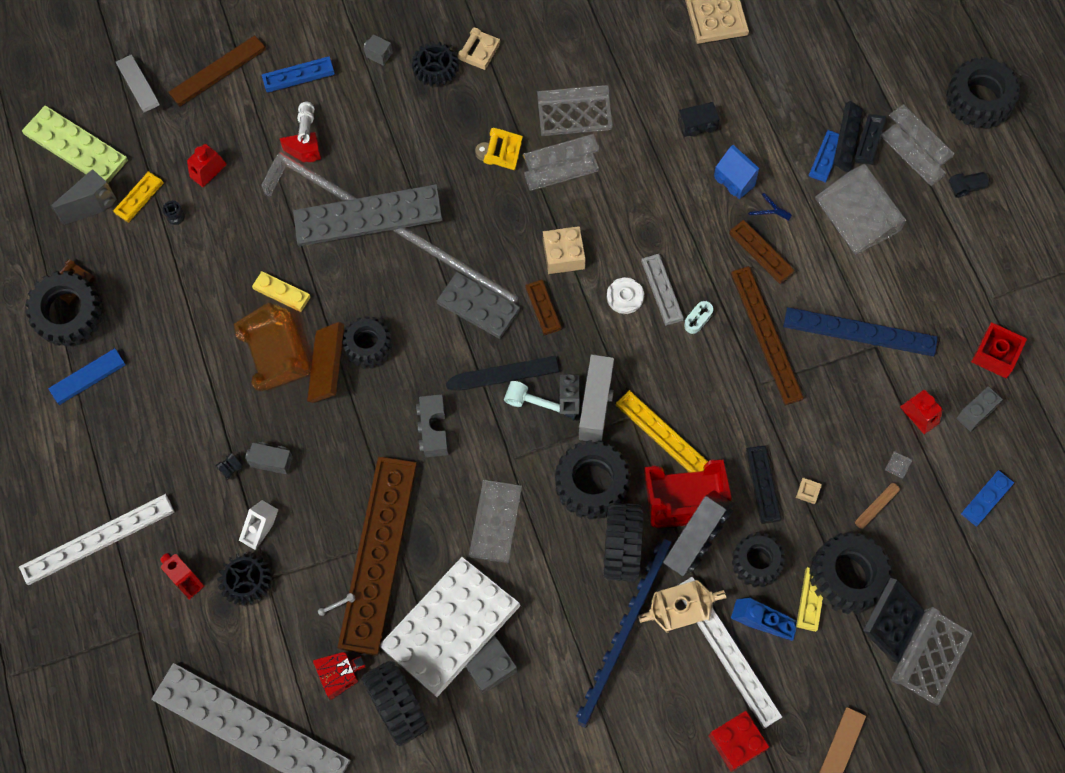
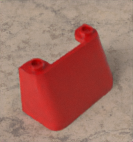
(677, 496)

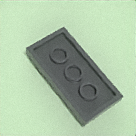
(478, 305)

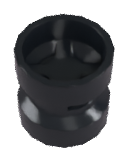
(173, 212)
(225, 469)

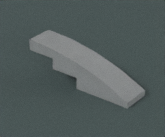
(137, 83)

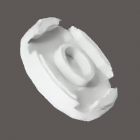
(625, 295)

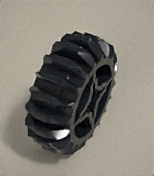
(436, 57)
(239, 585)

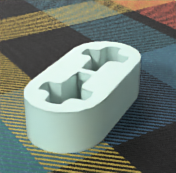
(701, 319)

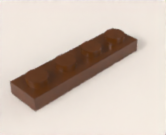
(761, 252)

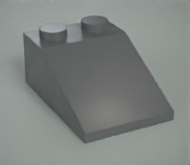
(84, 199)
(490, 666)

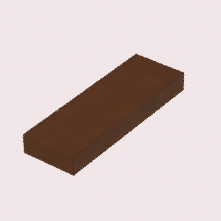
(543, 307)

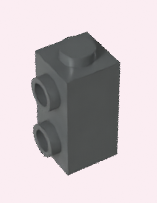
(569, 394)
(269, 458)

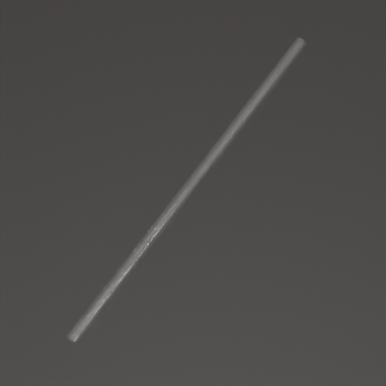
(407, 234)

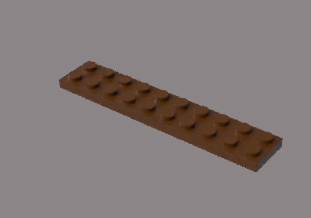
(377, 556)

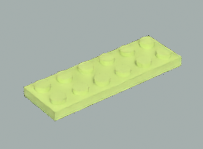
(74, 144)

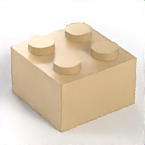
(563, 250)

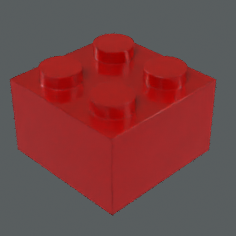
(999, 350)
(738, 741)

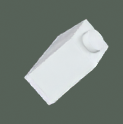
(257, 524)

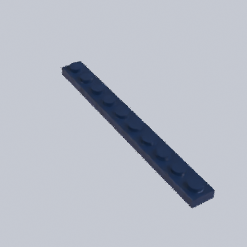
(620, 638)

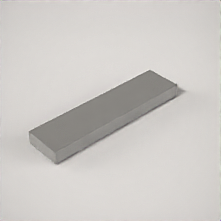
(662, 289)

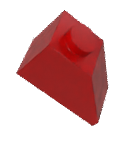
(302, 151)

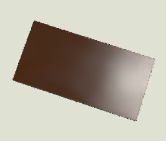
(325, 362)

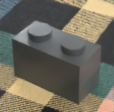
(979, 408)

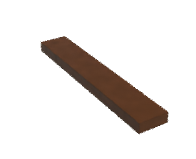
(217, 71)

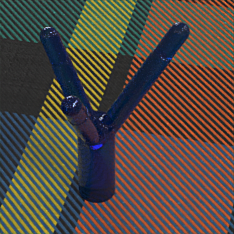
(777, 210)

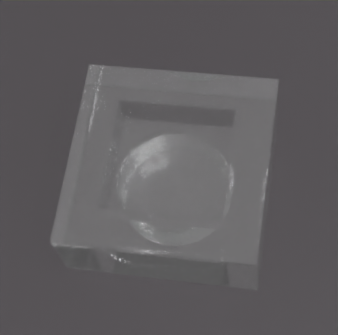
(898, 464)

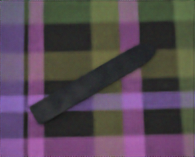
(503, 374)

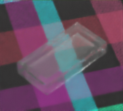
(273, 176)

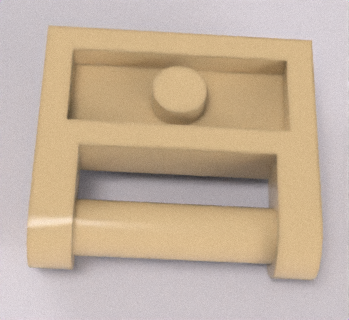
(484, 51)

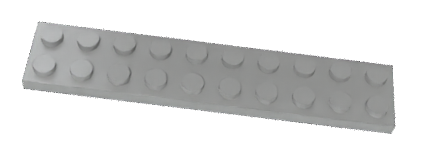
(244, 725)

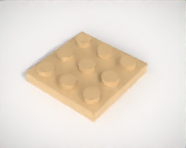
(716, 19)

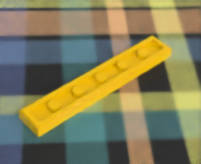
(661, 433)

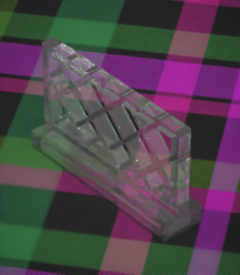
(571, 96)
(919, 643)

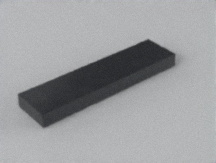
(763, 484)

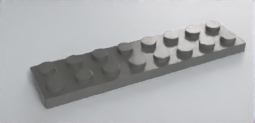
(367, 215)

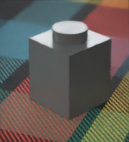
(378, 49)

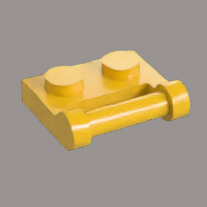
(509, 149)

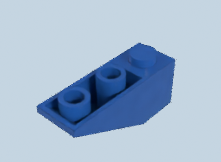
(763, 618)

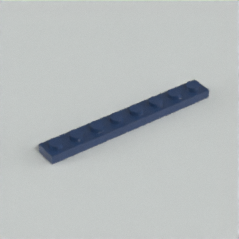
(860, 331)

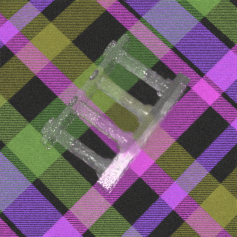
(910, 151)
(561, 162)

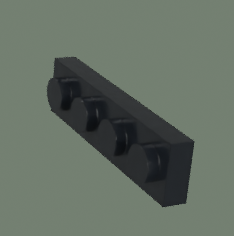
(848, 136)

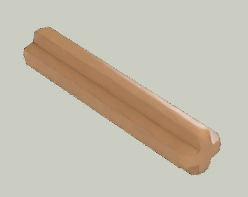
(877, 505)

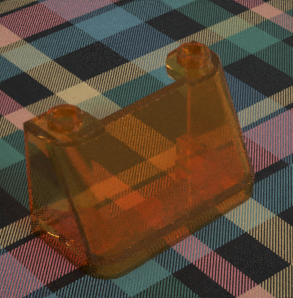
(273, 346)

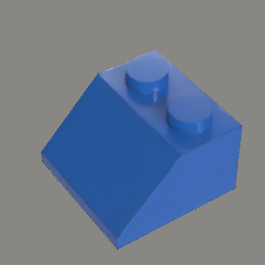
(736, 172)

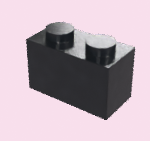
(698, 119)

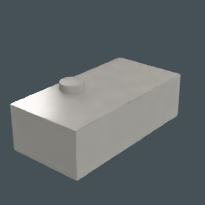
(596, 398)

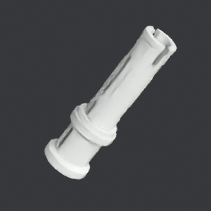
(305, 118)

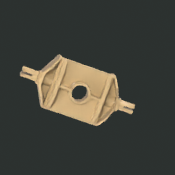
(698, 606)

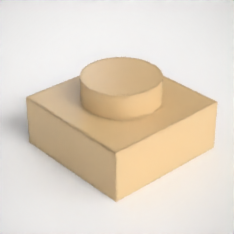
(808, 490)

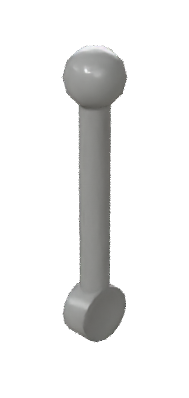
(350, 597)

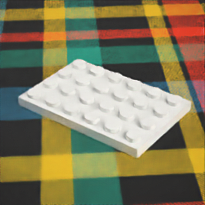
(449, 626)

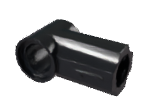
(963, 185)

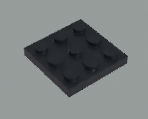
(894, 620)

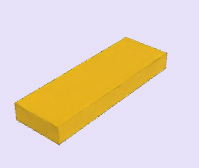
(138, 196)

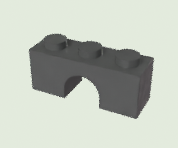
(434, 442)

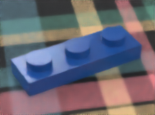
(987, 498)

